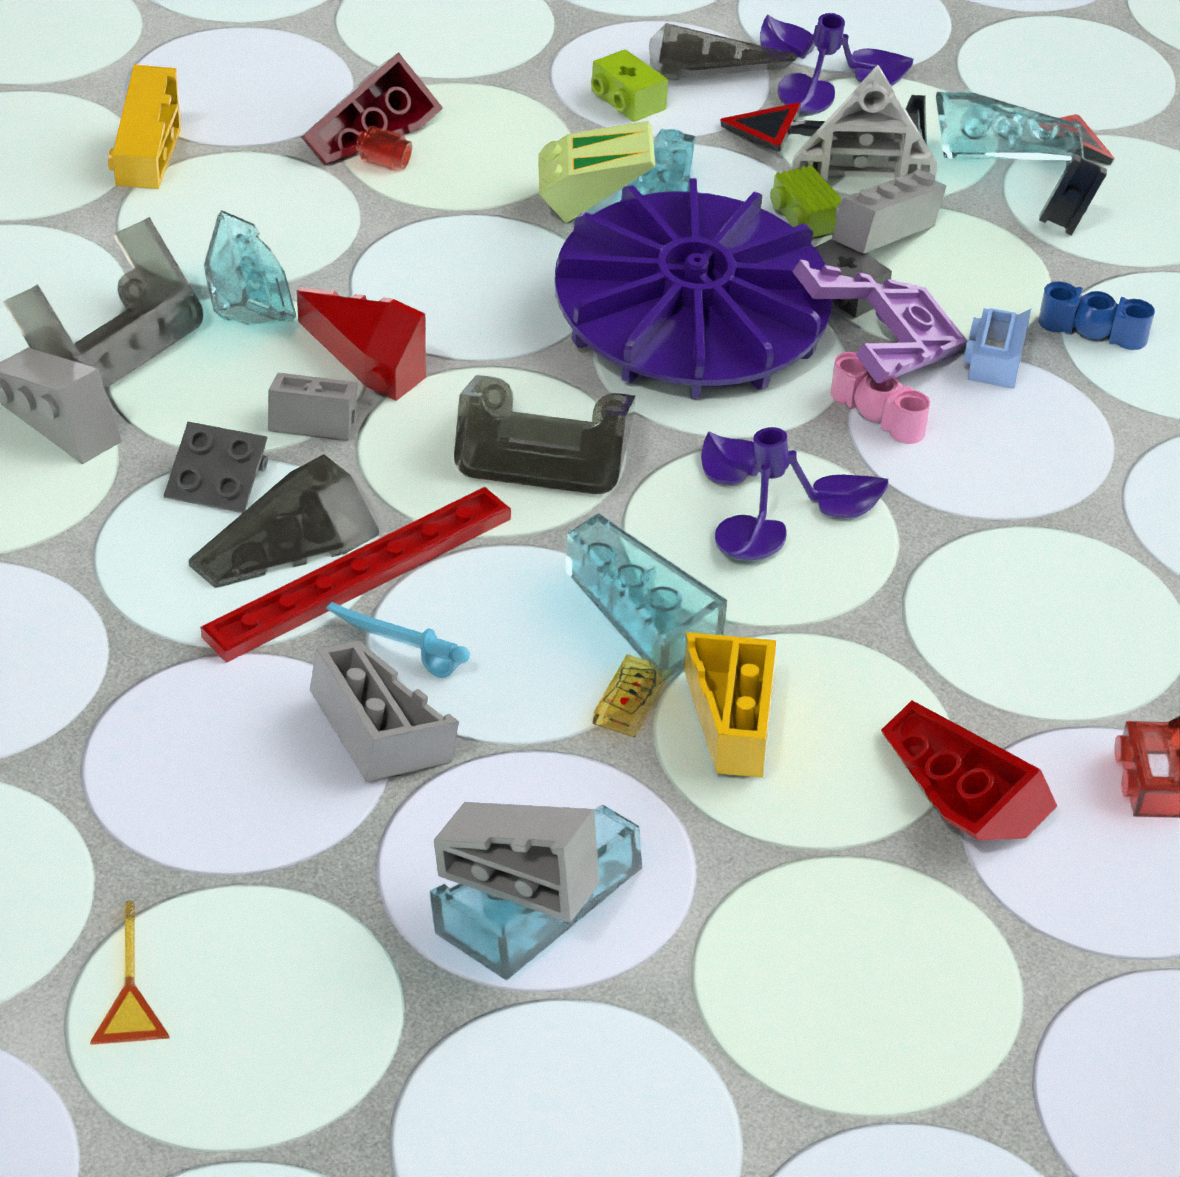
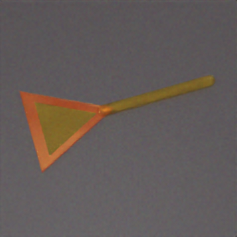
(130, 1014)

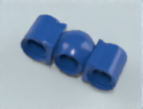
(1096, 315)

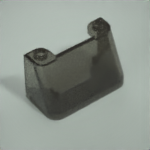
(540, 449)

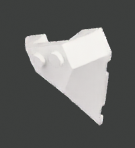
(868, 137)

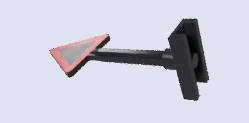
(774, 125)
(1078, 182)

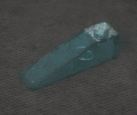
(993, 129)

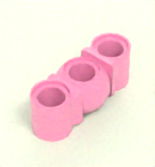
(897, 408)

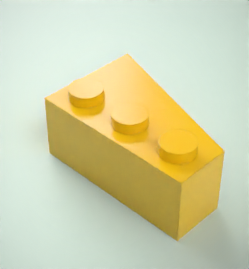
(147, 128)
(733, 697)

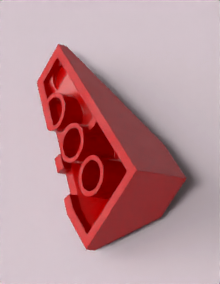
(373, 339)
(968, 777)

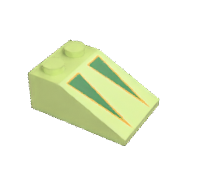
(593, 165)

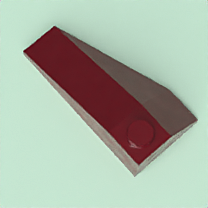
(386, 99)

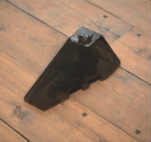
(299, 517)

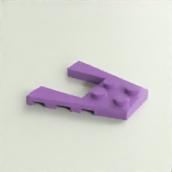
(908, 310)

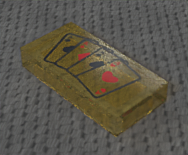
(629, 696)

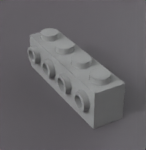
(888, 211)

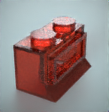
(1150, 767)

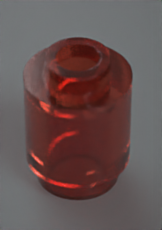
(384, 148)

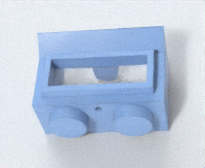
(996, 346)

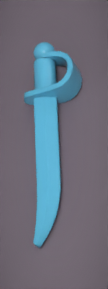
(437, 655)

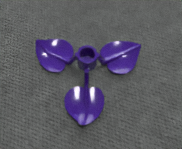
(827, 37)
(754, 538)

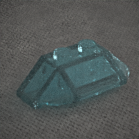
(245, 275)

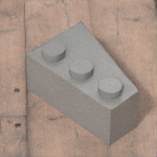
(60, 402)
(377, 716)
(522, 854)

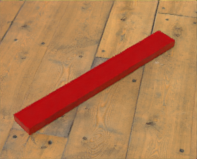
(354, 574)

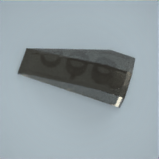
(689, 53)

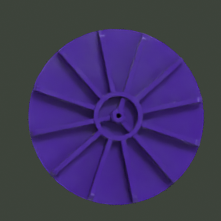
(690, 288)

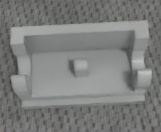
(312, 406)

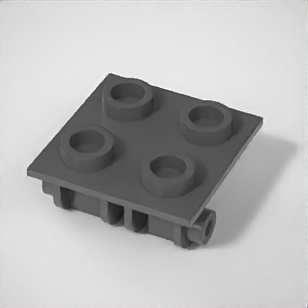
(216, 467)

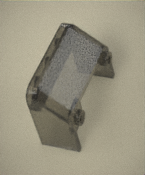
(157, 313)

